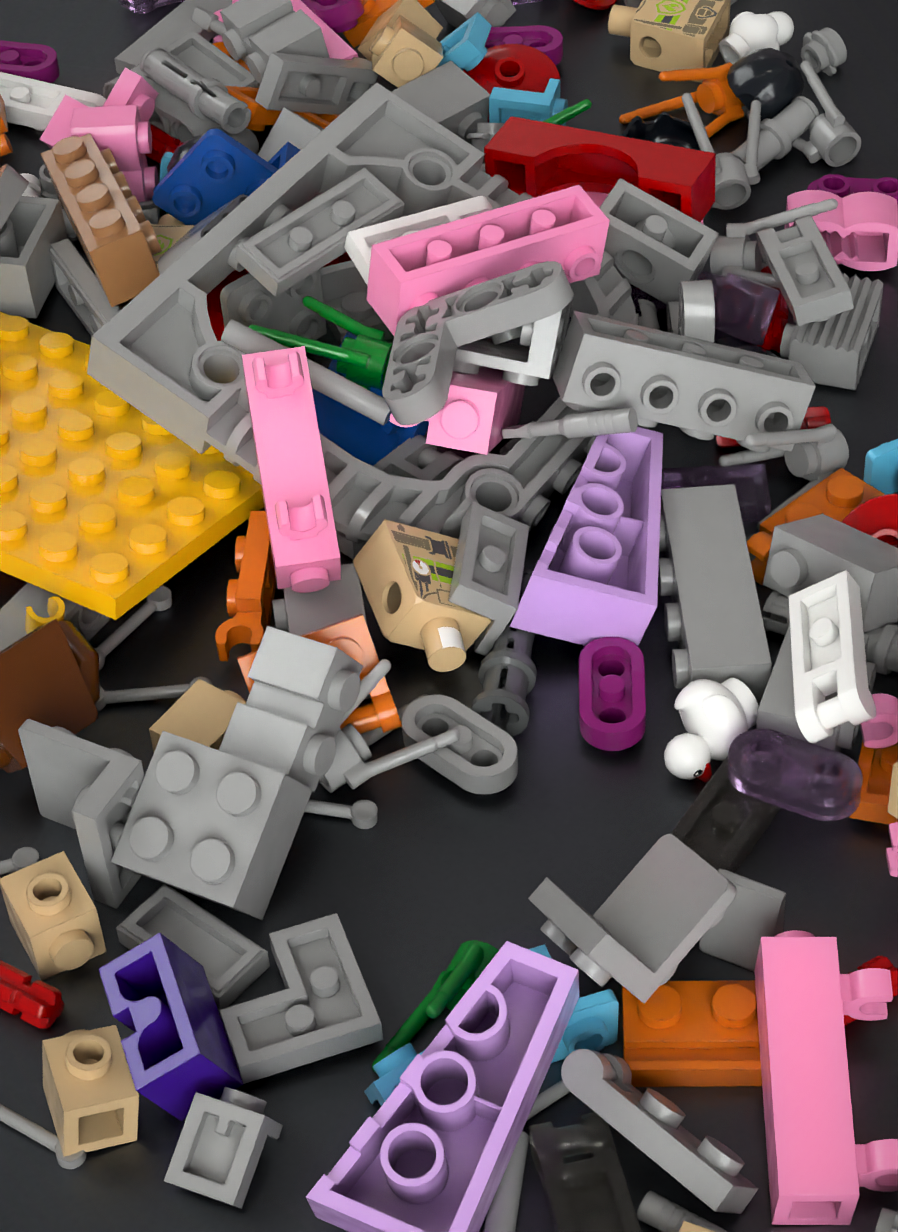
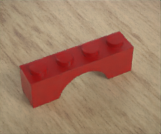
(553, 157)

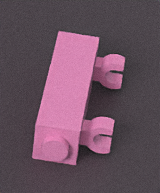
(475, 412)
(292, 469)
(806, 1080)

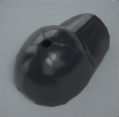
(767, 77)

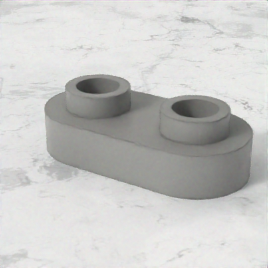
(479, 761)

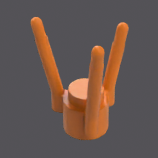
(712, 95)

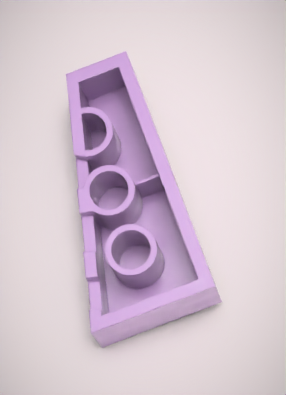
(604, 548)
(459, 1107)

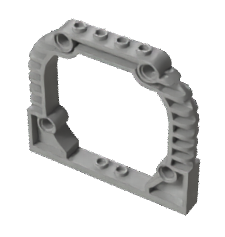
(175, 371)

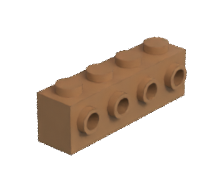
(104, 216)

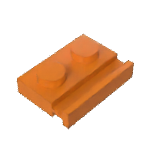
(693, 1035)

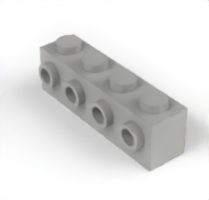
(680, 381)

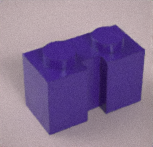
(176, 1025)

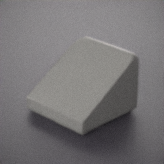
(752, 914)

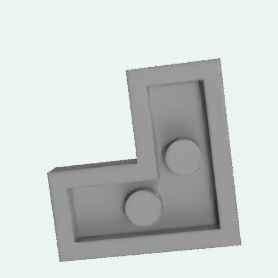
(316, 1015)

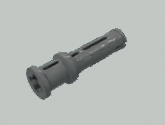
(508, 677)

